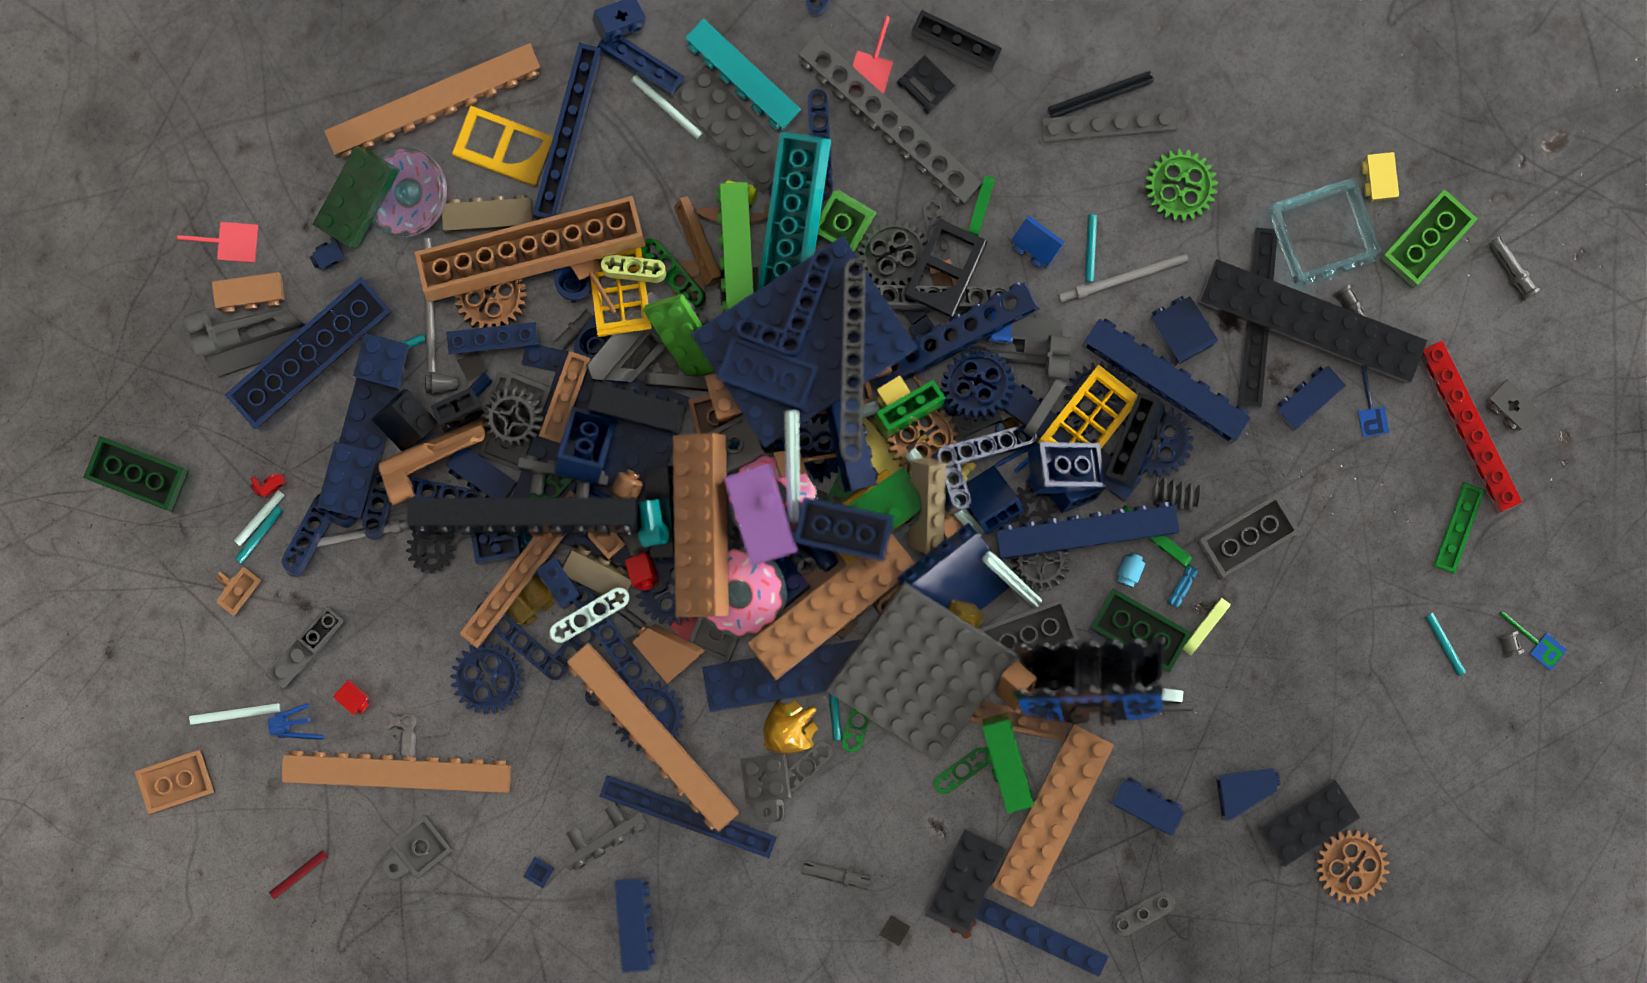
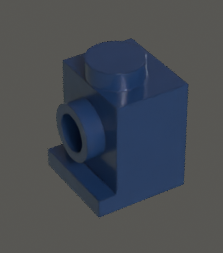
(327, 255)

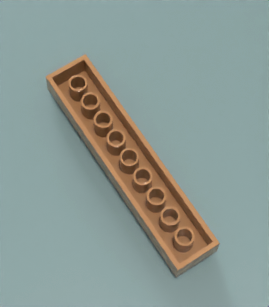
(529, 249)

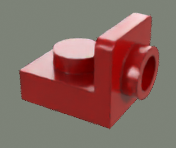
(271, 485)

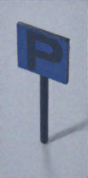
(1372, 420)

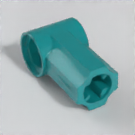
(653, 530)

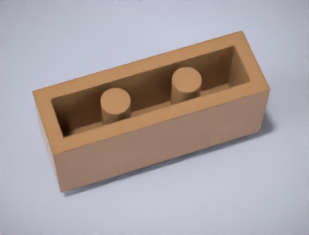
(248, 292)

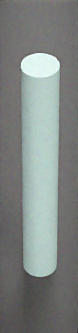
(260, 516)

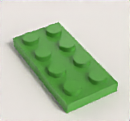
(674, 323)

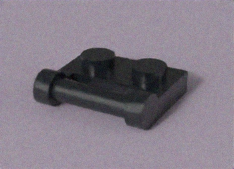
(931, 79)

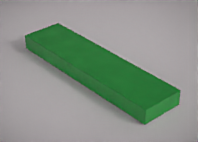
(1459, 528)

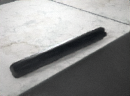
(1100, 94)

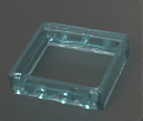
(1362, 218)

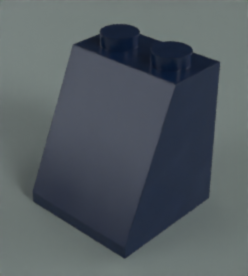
(1182, 330)
(1244, 790)

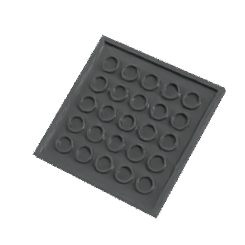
(921, 671)

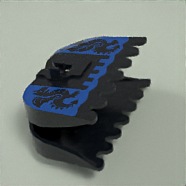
(1074, 671)

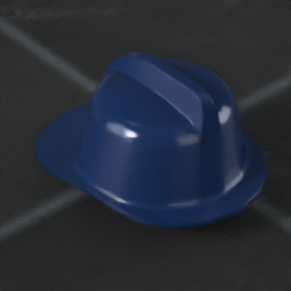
(569, 285)
(587, 341)

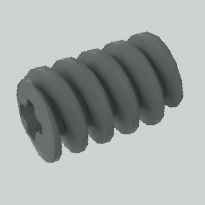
(1176, 494)

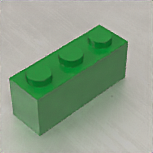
(909, 409)

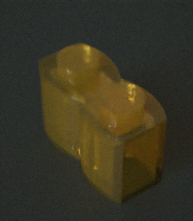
(531, 601)

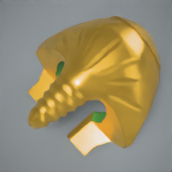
(786, 728)

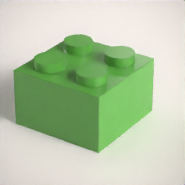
(845, 218)

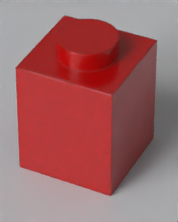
(642, 571)
(352, 698)

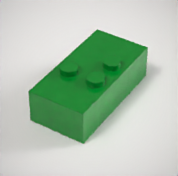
(892, 497)
(1007, 762)

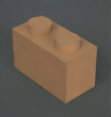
(1014, 678)

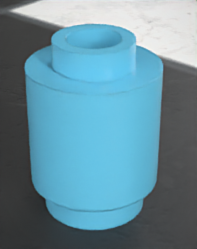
(1130, 570)

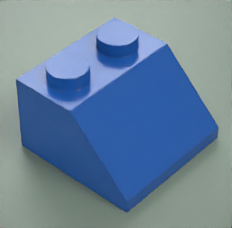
(1037, 243)

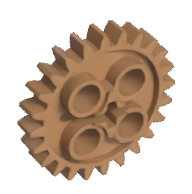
(508, 304)
(928, 446)
(1368, 879)

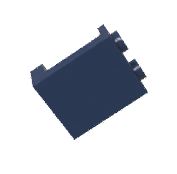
(558, 583)

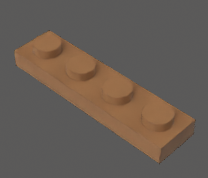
(695, 236)
(564, 397)

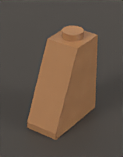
(666, 651)

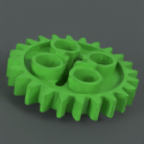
(1178, 205)

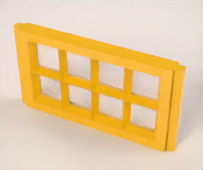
(627, 298)

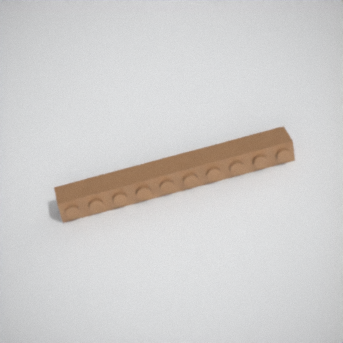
(433, 101)
(653, 737)
(396, 773)

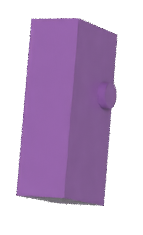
(761, 514)

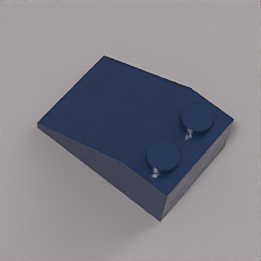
(1065, 467)

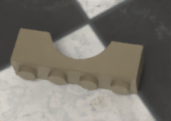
(930, 480)

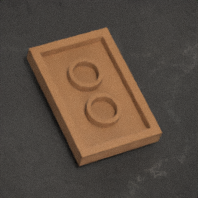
(174, 782)

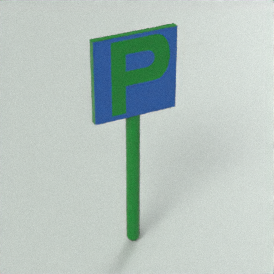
(1546, 651)

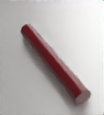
(298, 874)

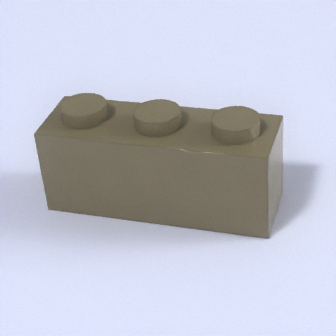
(596, 571)

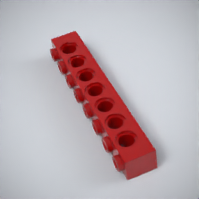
(1470, 427)

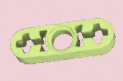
(627, 261)
(1206, 626)

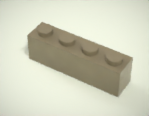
(486, 215)

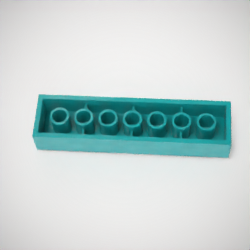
(794, 203)

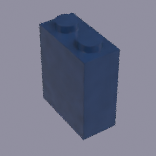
(992, 500)

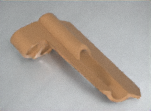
(398, 466)

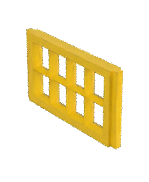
(1115, 387)

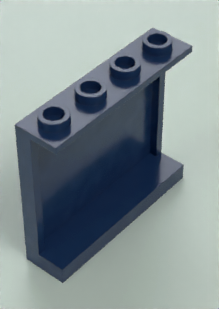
(956, 571)

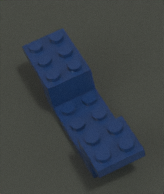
(362, 443)

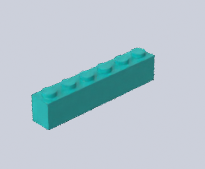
(743, 75)

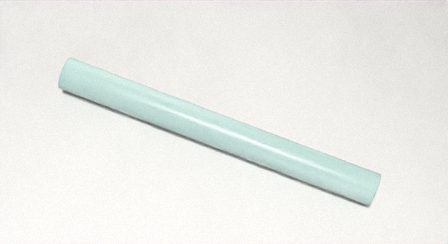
(667, 107)
(236, 713)

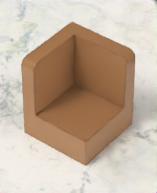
(941, 279)

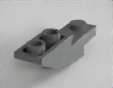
(305, 648)

